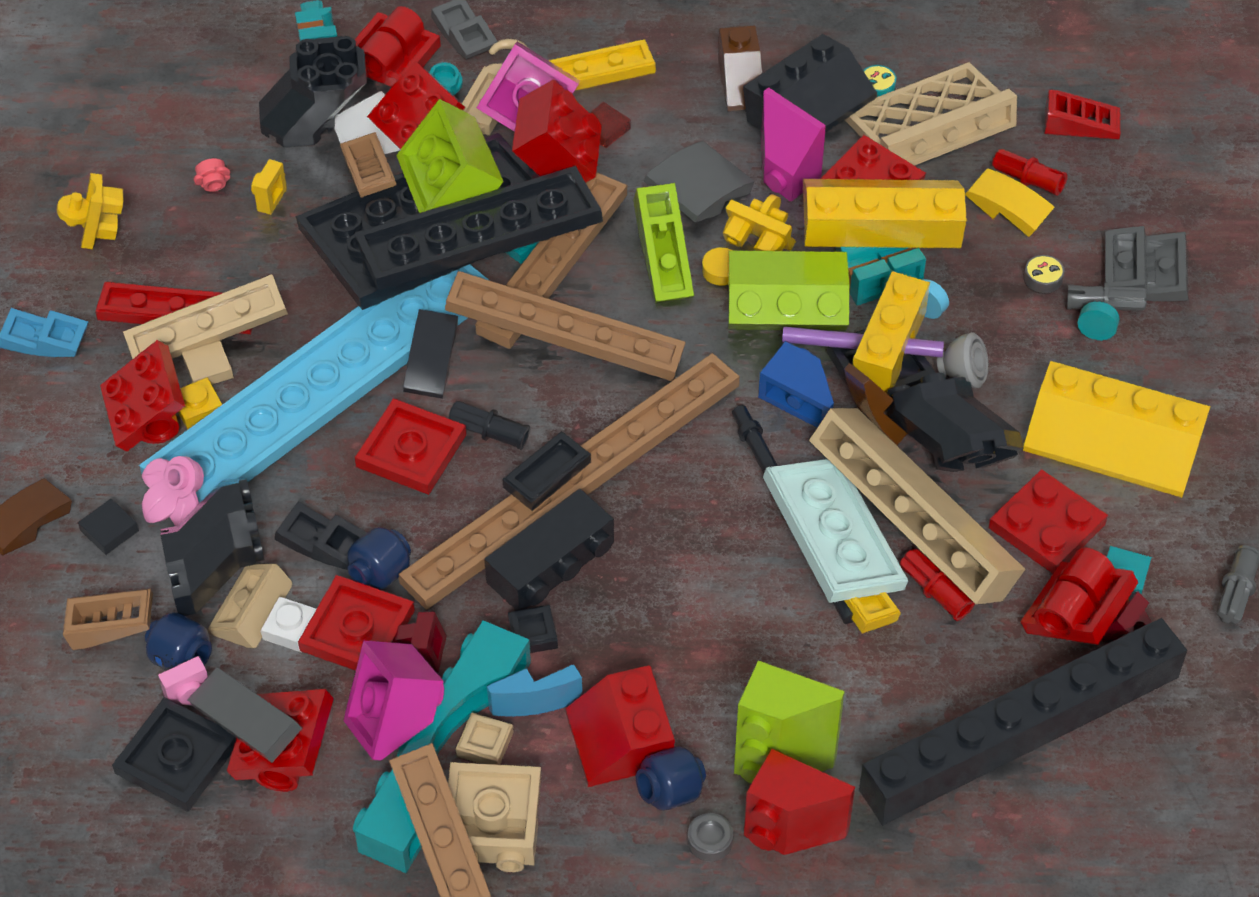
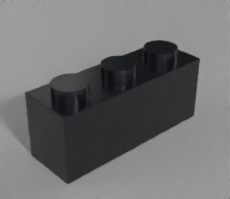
(550, 551)

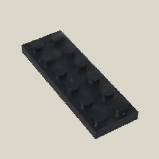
(478, 228)

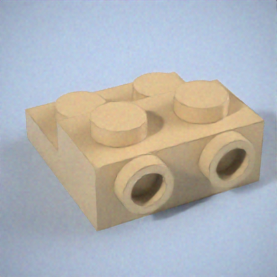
(498, 811)

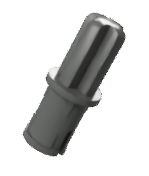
(1119, 297)
(1238, 584)

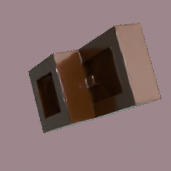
(872, 403)
(28, 511)

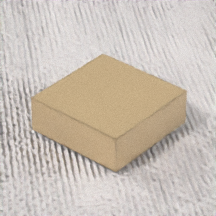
(208, 362)
(484, 740)

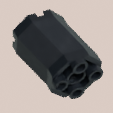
(313, 90)
(953, 423)
(211, 545)

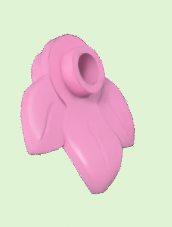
(171, 489)

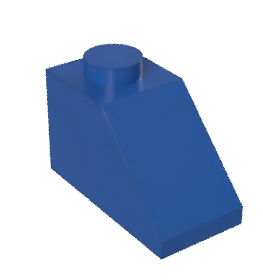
(796, 384)

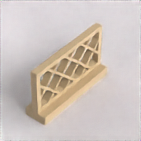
(938, 132)

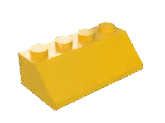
(884, 213)
(1116, 428)

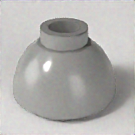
(965, 358)

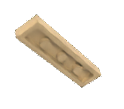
(211, 319)

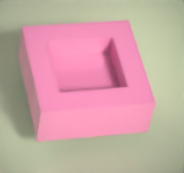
(183, 680)

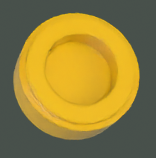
(716, 266)

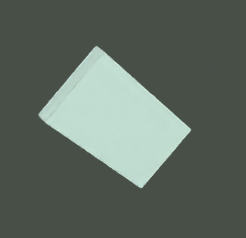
(835, 530)

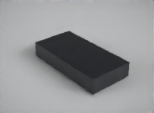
(546, 470)

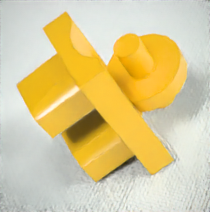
(87, 211)
(761, 220)

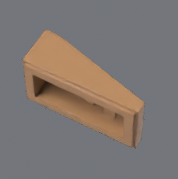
(367, 164)
(82, 609)

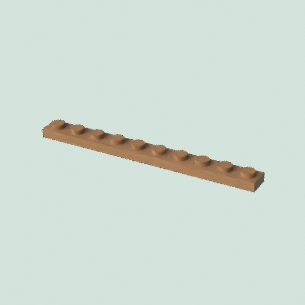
(610, 452)

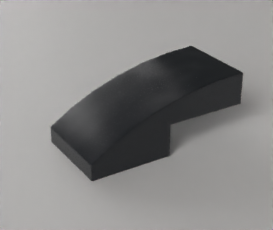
(430, 353)
(318, 536)

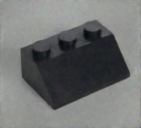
(818, 79)

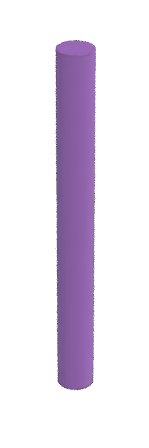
(852, 341)

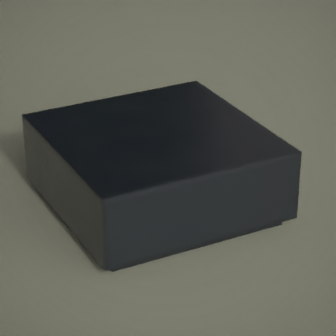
(108, 526)
(536, 626)

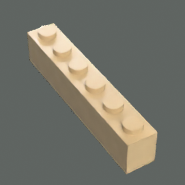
(917, 505)

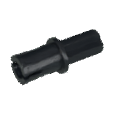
(490, 424)

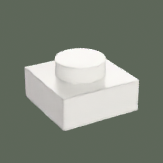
(287, 623)

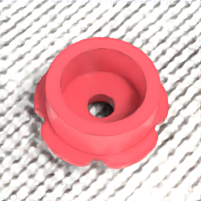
(212, 174)

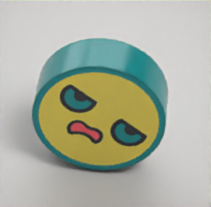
(881, 78)

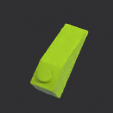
(663, 242)

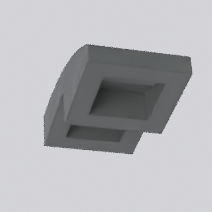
(462, 29)

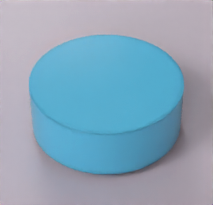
(937, 300)

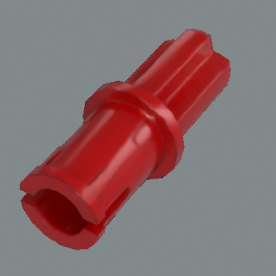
(1030, 171)
(936, 584)

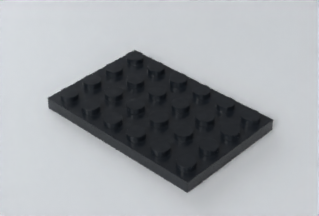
(333, 226)

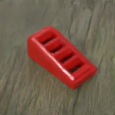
(1069, 116)

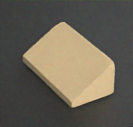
(250, 604)

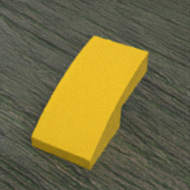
(1018, 203)

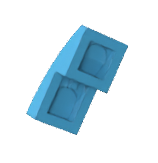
(50, 336)
(523, 697)

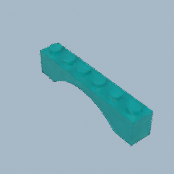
(485, 657)

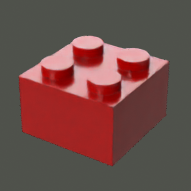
(556, 132)

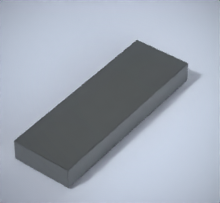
(244, 714)

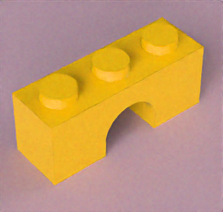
(890, 327)

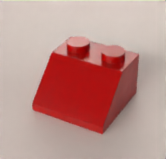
(619, 725)
(796, 806)

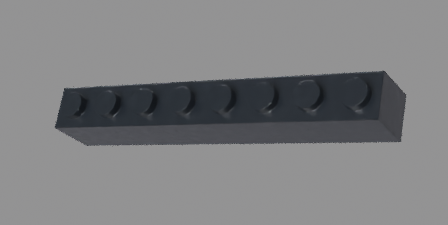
(1021, 721)

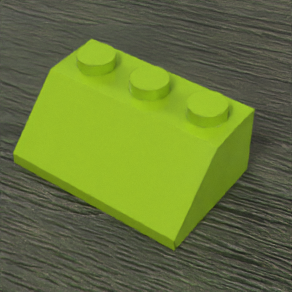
(447, 159)
(788, 290)
(788, 716)

